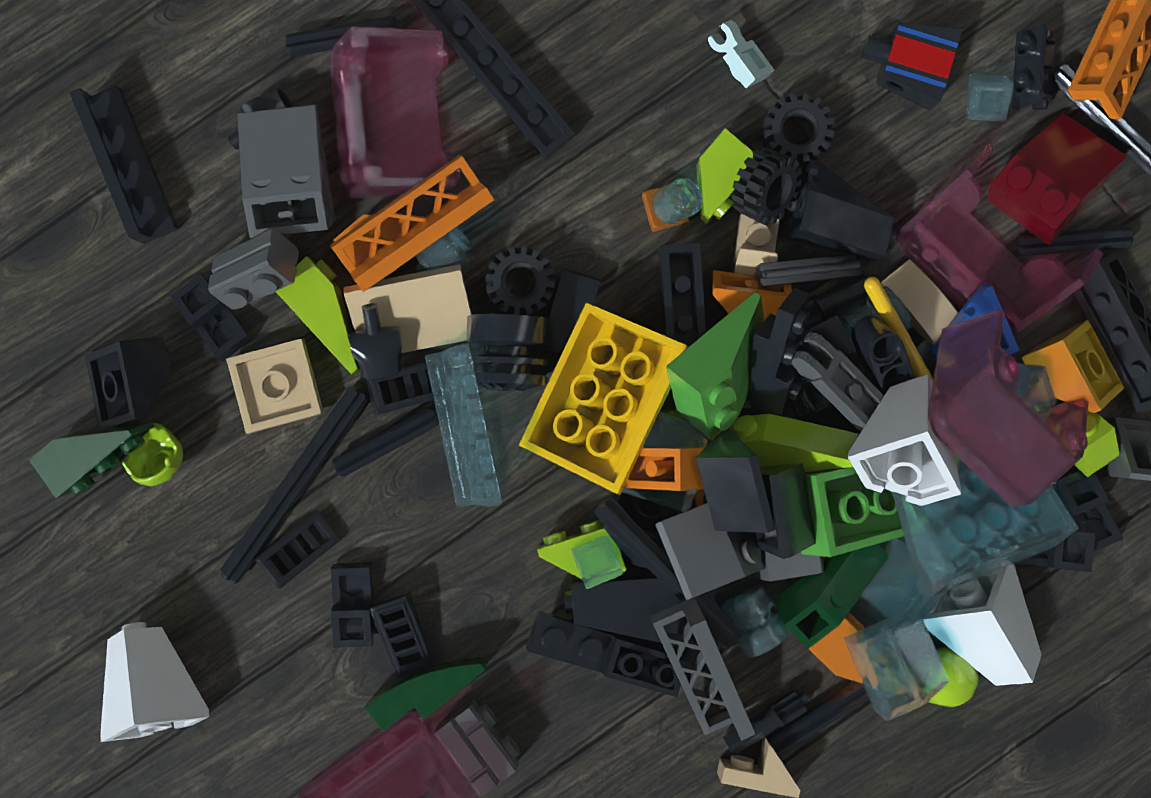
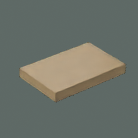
(425, 305)

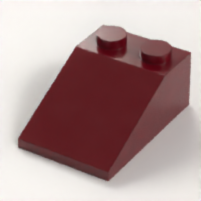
(1054, 177)

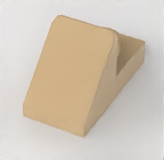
(754, 245)
(767, 776)

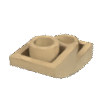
(922, 299)

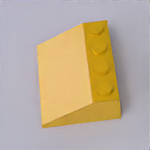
(602, 398)

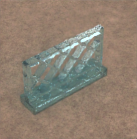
(463, 427)

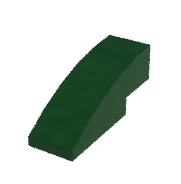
(423, 690)

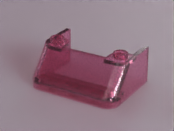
(964, 254)
(990, 425)
(394, 764)

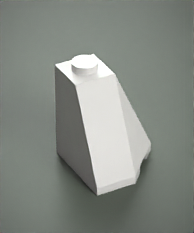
(902, 451)
(989, 627)
(146, 686)

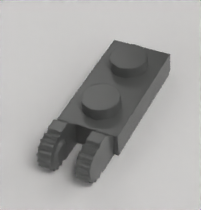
(838, 380)

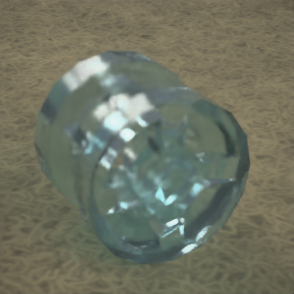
(674, 210)

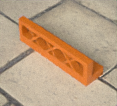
(1108, 56)
(421, 234)

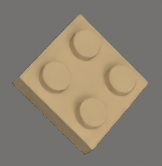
(275, 386)

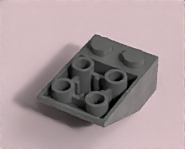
(284, 171)

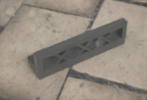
(716, 669)

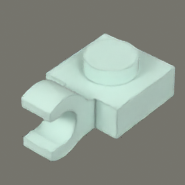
(743, 57)

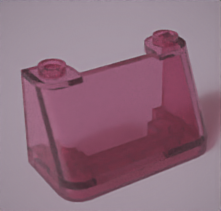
(388, 109)

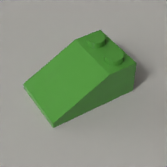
(713, 373)
(848, 514)

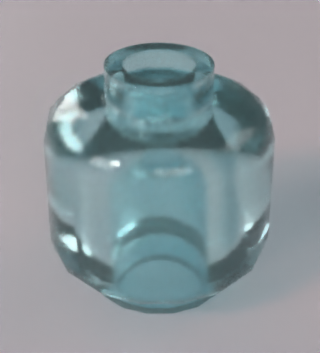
(447, 251)

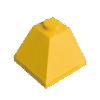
(1077, 367)

